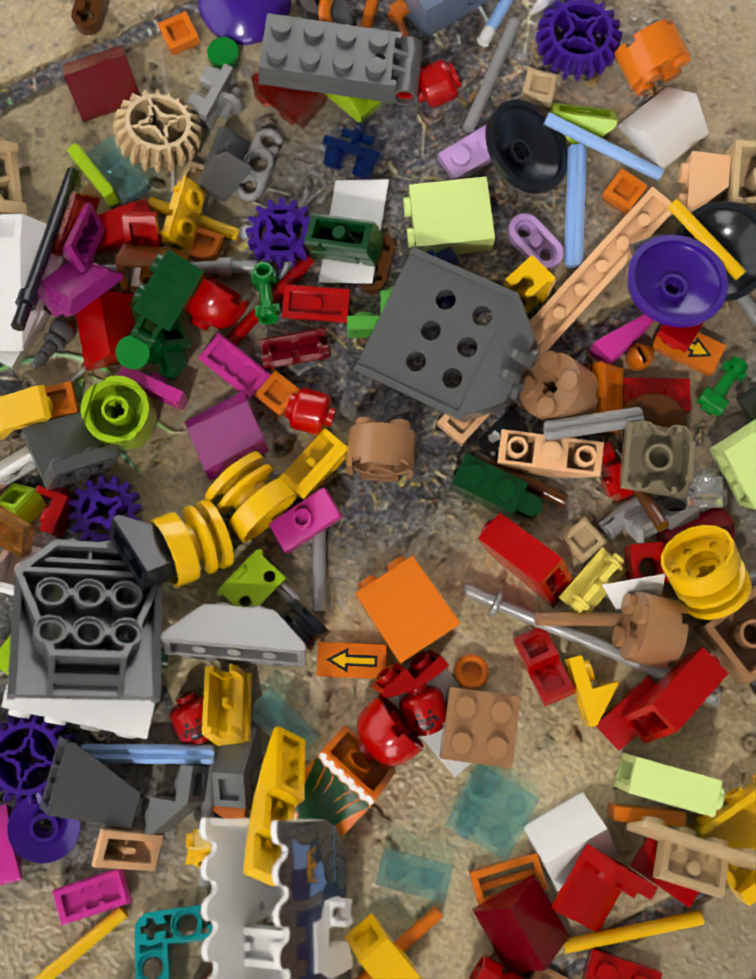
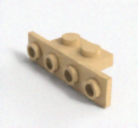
(690, 859)

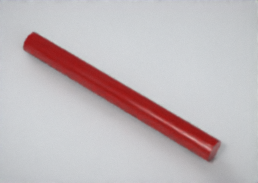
(290, 278)

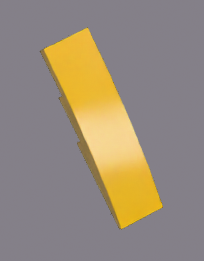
(275, 799)

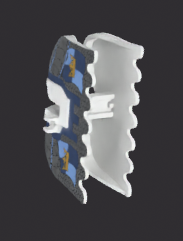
(304, 903)

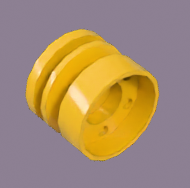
(245, 490)
(196, 541)
(706, 572)

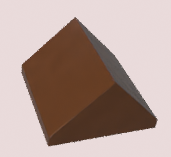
(135, 264)

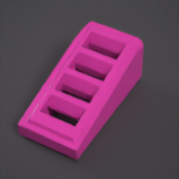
(615, 344)

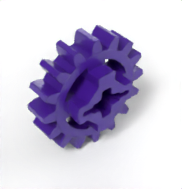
(277, 246)
(93, 518)

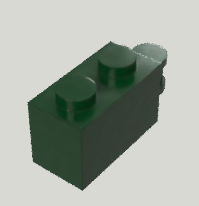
(165, 295)
(169, 348)
(494, 489)

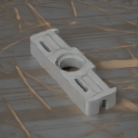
(640, 526)

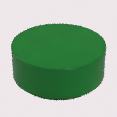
(223, 51)
(132, 353)

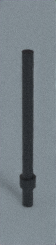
(28, 296)

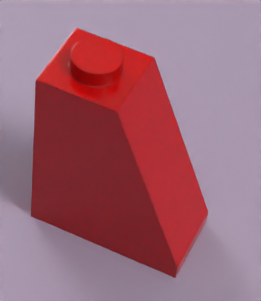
(526, 558)
(675, 696)

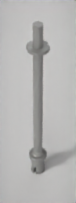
(569, 633)

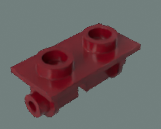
(294, 348)

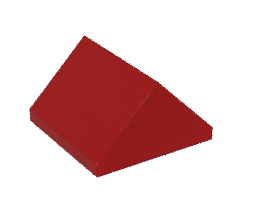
(102, 327)

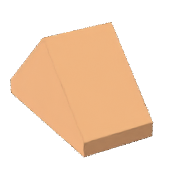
(126, 849)

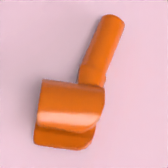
(396, 13)

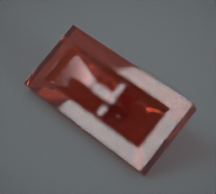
(70, 217)

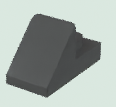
(225, 164)

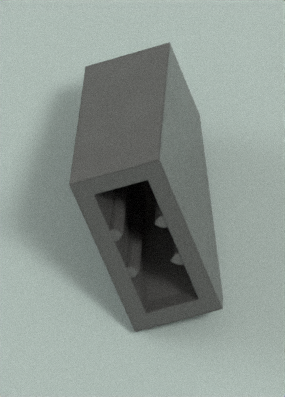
(87, 789)

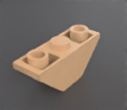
(550, 458)

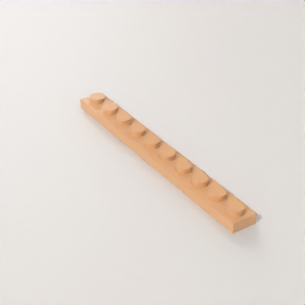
(582, 288)

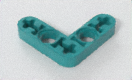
(161, 944)

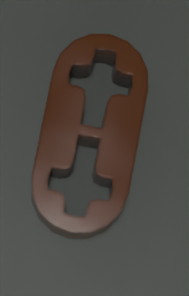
(81, 10)
(383, 268)

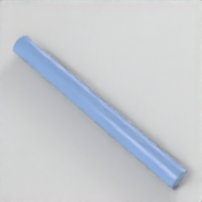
(604, 146)

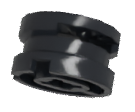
(304, 624)

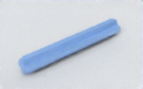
(575, 205)
(152, 753)

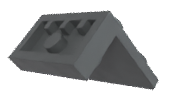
(67, 451)

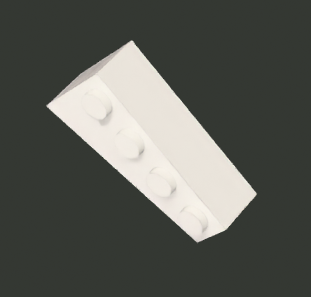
(123, 717)

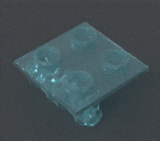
(492, 811)

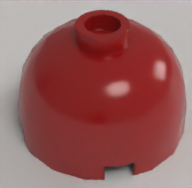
(216, 305)
(385, 734)

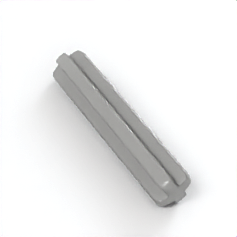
(590, 423)

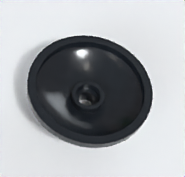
(524, 148)
(735, 230)

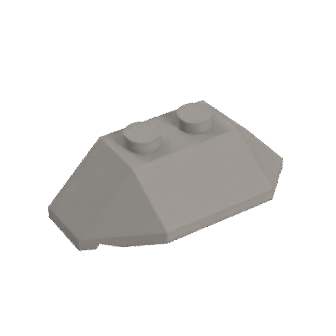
(235, 636)

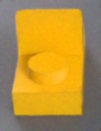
(590, 700)

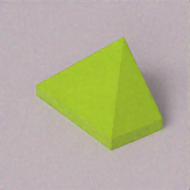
(592, 119)

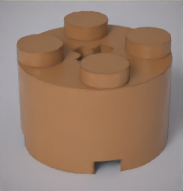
(558, 388)
(381, 449)
(651, 630)

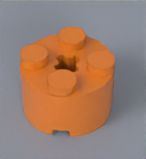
(653, 56)

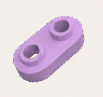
(537, 242)

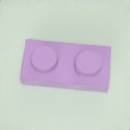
(466, 155)

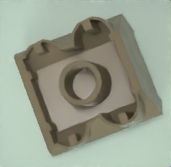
(657, 459)

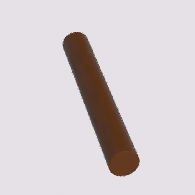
(534, 486)
(648, 503)

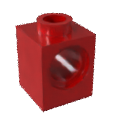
(645, 551)

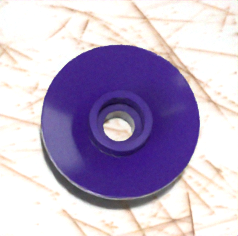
(36, 843)

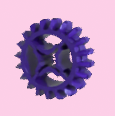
(577, 50)
(35, 745)

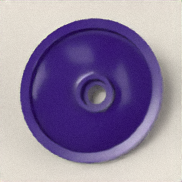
(241, 19)
(684, 268)

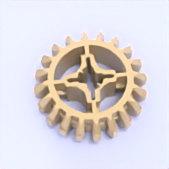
(150, 125)

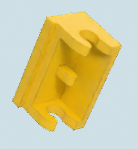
(531, 282)
(315, 464)
(227, 705)

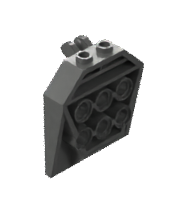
(503, 346)
(77, 668)

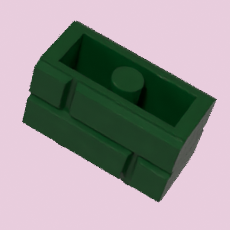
(344, 239)

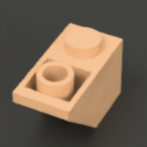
(703, 179)

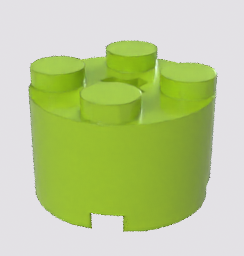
(111, 397)

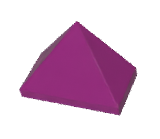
(84, 239)

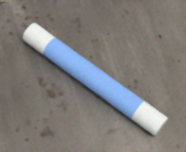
(494, 22)

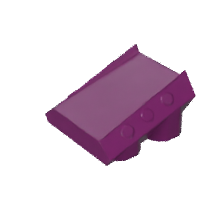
(70, 291)
(225, 434)

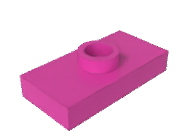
(234, 366)
(157, 387)
(306, 520)
(92, 895)

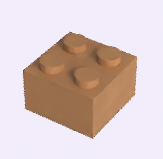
(734, 640)
(480, 727)

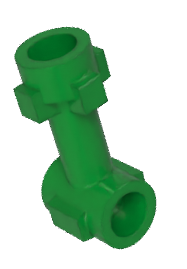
(263, 279)
(713, 400)

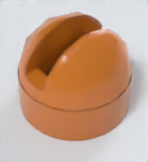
(634, 359)

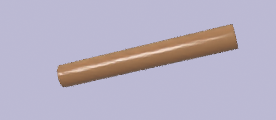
(578, 619)

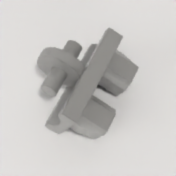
(221, 98)

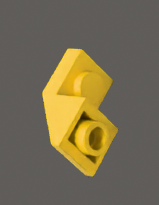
(24, 409)
(378, 952)

